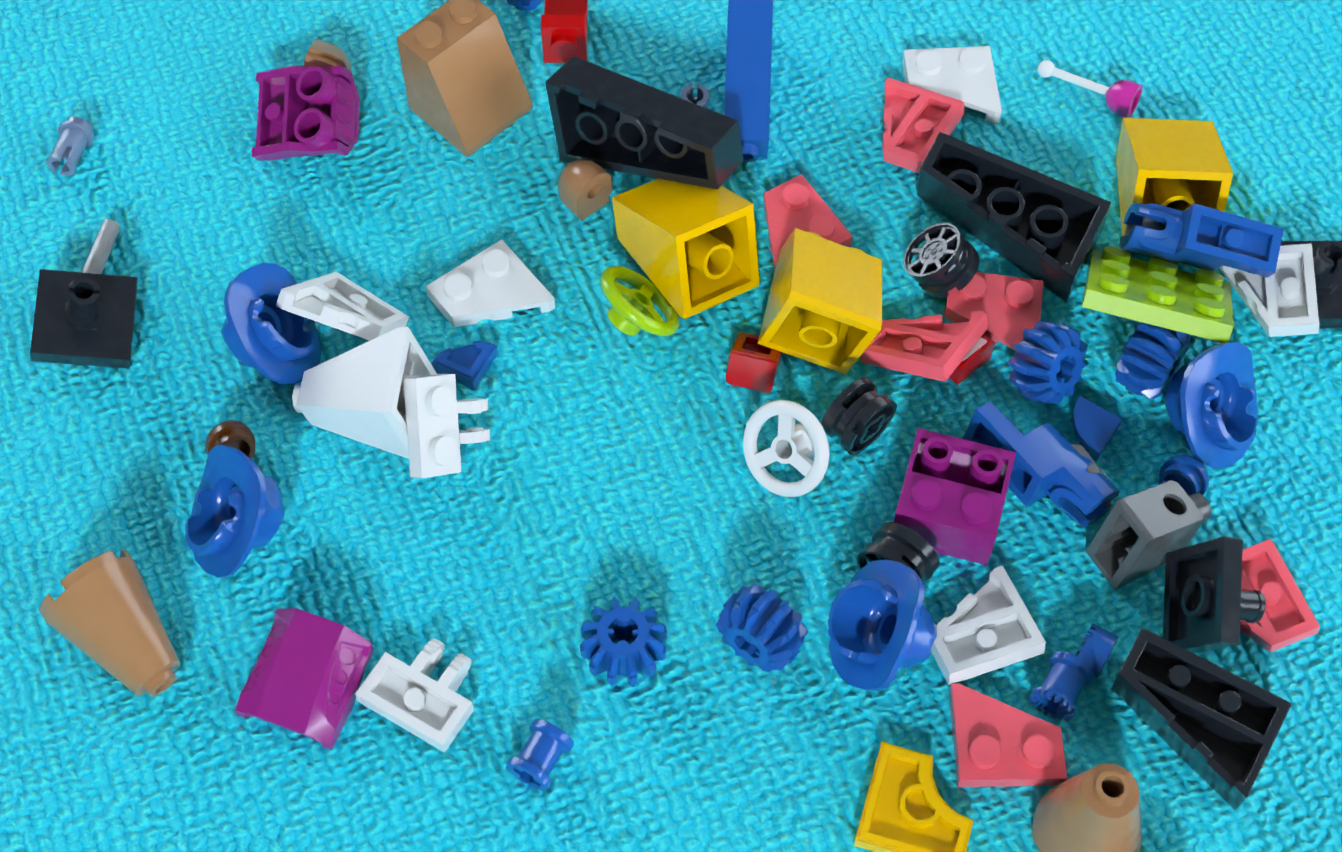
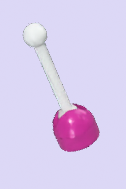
(1120, 97)

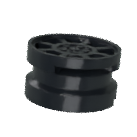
(943, 261)
(858, 416)
(901, 545)

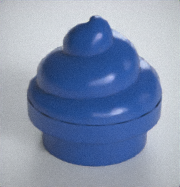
(1186, 471)

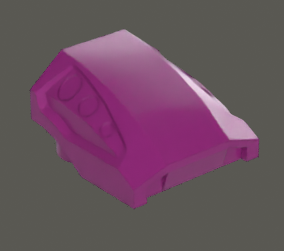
(306, 112)
(306, 676)

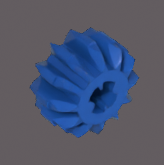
(1151, 359)
(1048, 362)
(761, 628)
(622, 657)

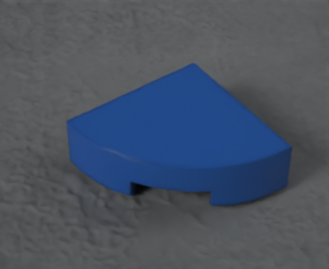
(466, 362)
(1093, 426)

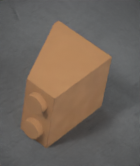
(462, 74)

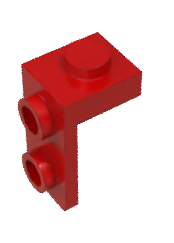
(564, 30)

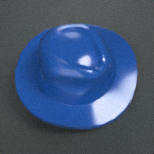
(262, 333)
(1215, 404)
(232, 512)
(879, 625)

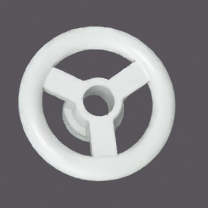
(807, 442)

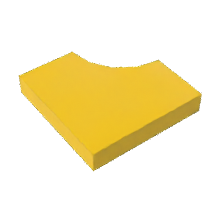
(906, 809)

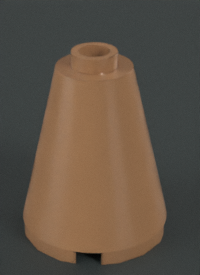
(115, 623)
(1090, 813)

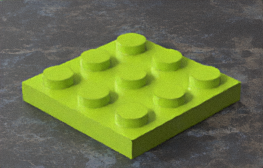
(1159, 294)

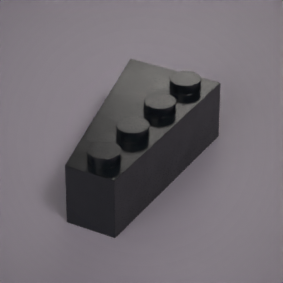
(639, 127)
(1014, 211)

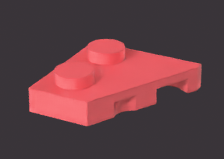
(914, 121)
(800, 207)
(1007, 300)
(924, 345)
(1286, 611)
(1002, 744)

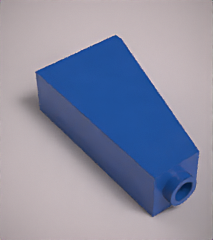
(749, 73)

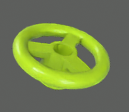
(634, 307)

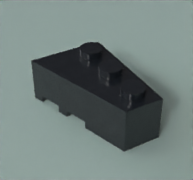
(1202, 713)

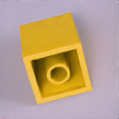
(1171, 165)
(690, 241)
(823, 302)

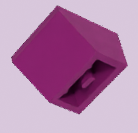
(955, 494)

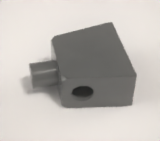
(1161, 518)

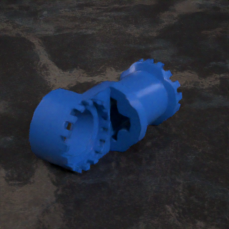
(1071, 672)

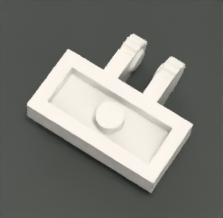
(434, 426)
(417, 701)

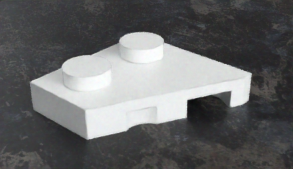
(956, 73)
(488, 288)
(1286, 300)
(341, 305)
(986, 632)

